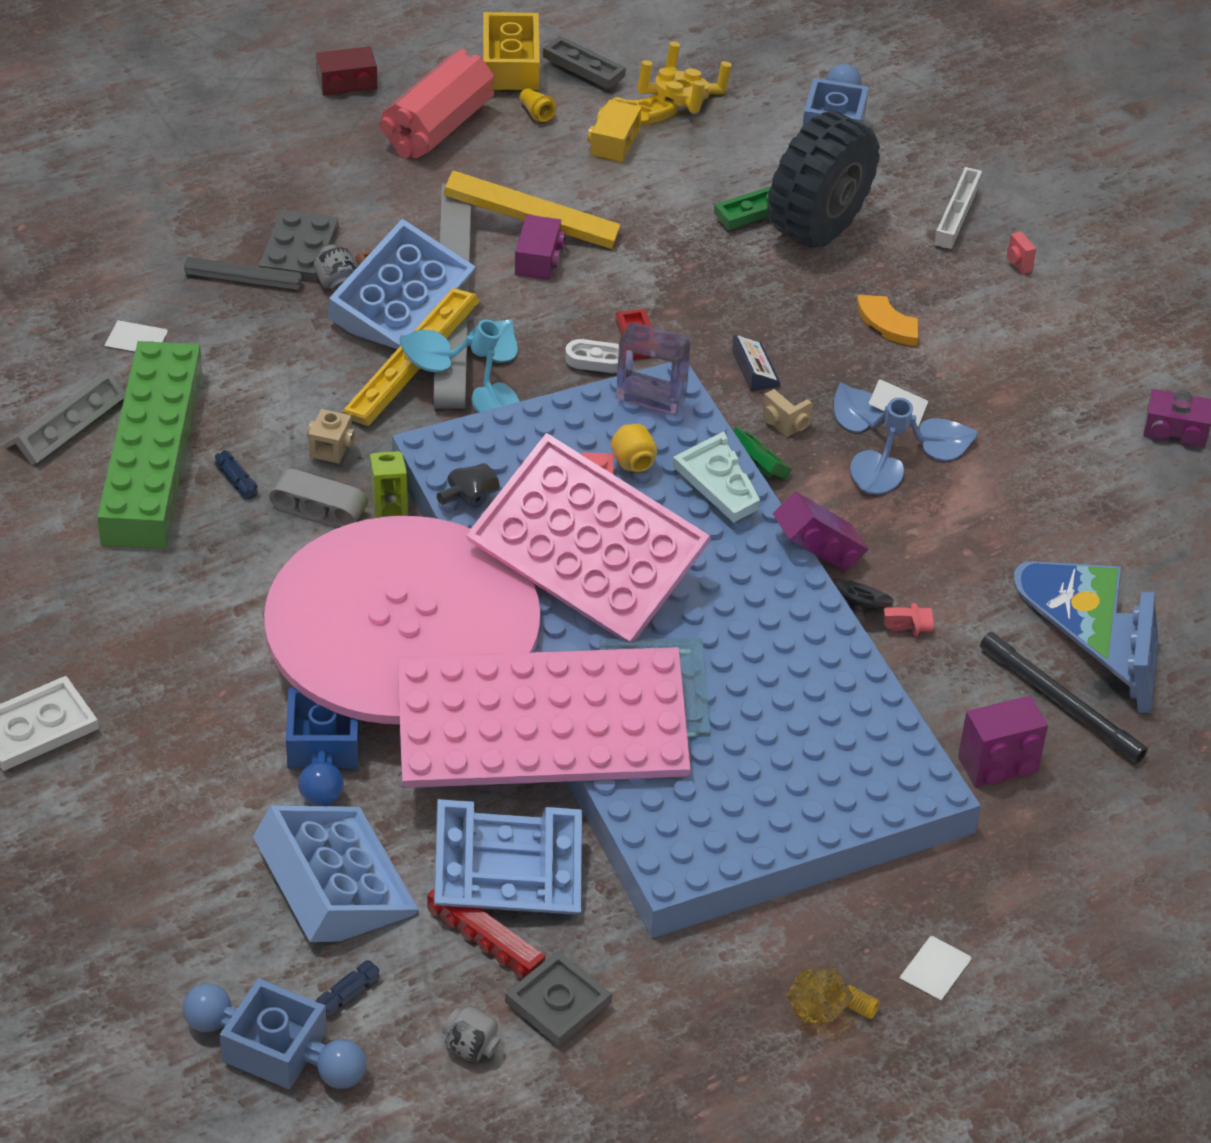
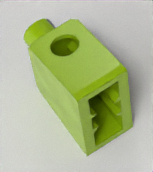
(388, 477)

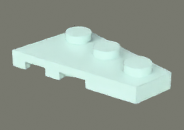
(717, 475)

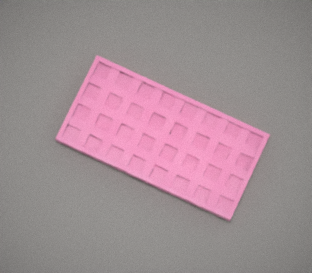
(542, 717)

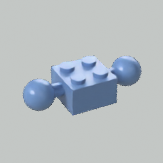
(838, 93)
(274, 1034)

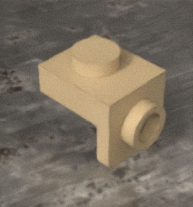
(784, 415)

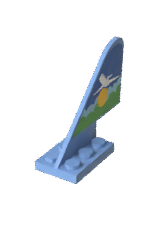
(1084, 607)

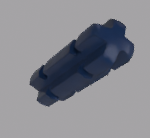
(236, 474)
(349, 987)

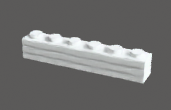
(958, 208)

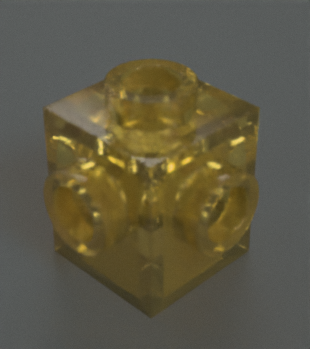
(819, 995)

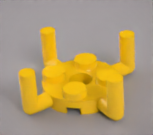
(685, 87)

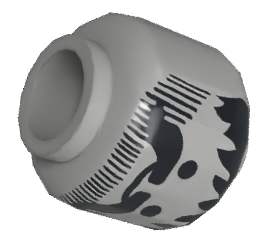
(334, 266)
(471, 1034)

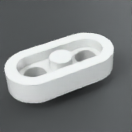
(592, 355)

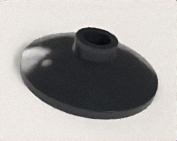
(862, 596)

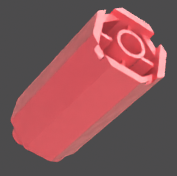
(437, 104)

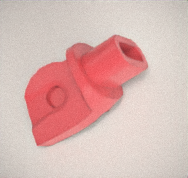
(909, 618)

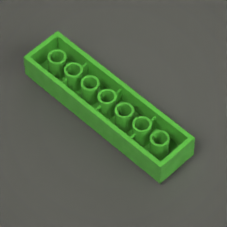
(150, 445)

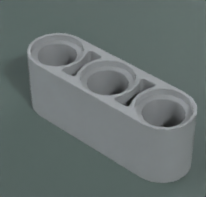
(318, 498)

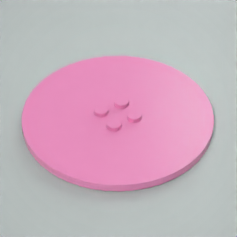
(385, 594)

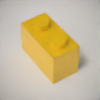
(614, 130)

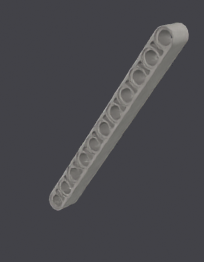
(454, 235)

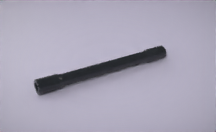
(1118, 738)

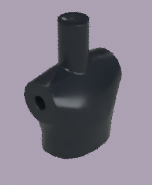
(470, 485)

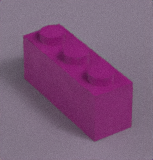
(820, 531)

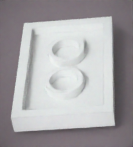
(42, 722)

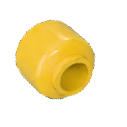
(634, 447)

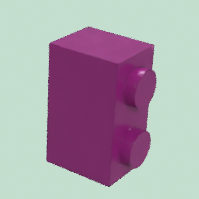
(539, 247)

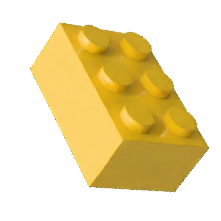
(512, 49)

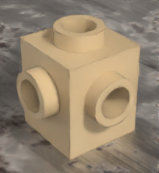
(330, 436)

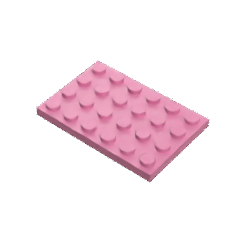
(588, 538)

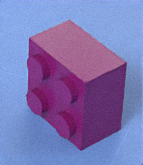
(1002, 741)

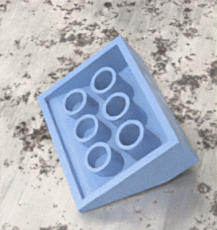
(397, 286)
(332, 871)

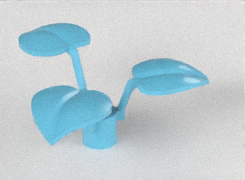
(490, 338)

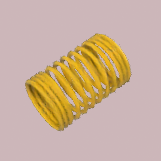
(872, 1007)

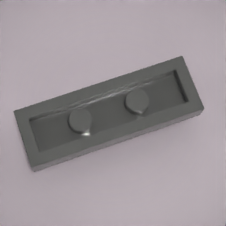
(584, 62)

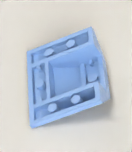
(508, 859)

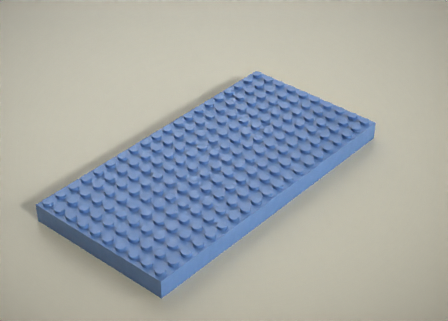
(811, 736)

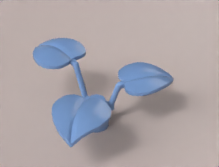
(878, 473)

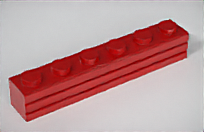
(490, 936)

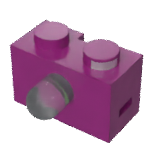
(1178, 416)

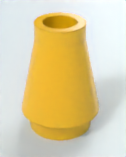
(539, 105)

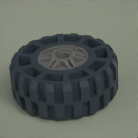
(823, 179)

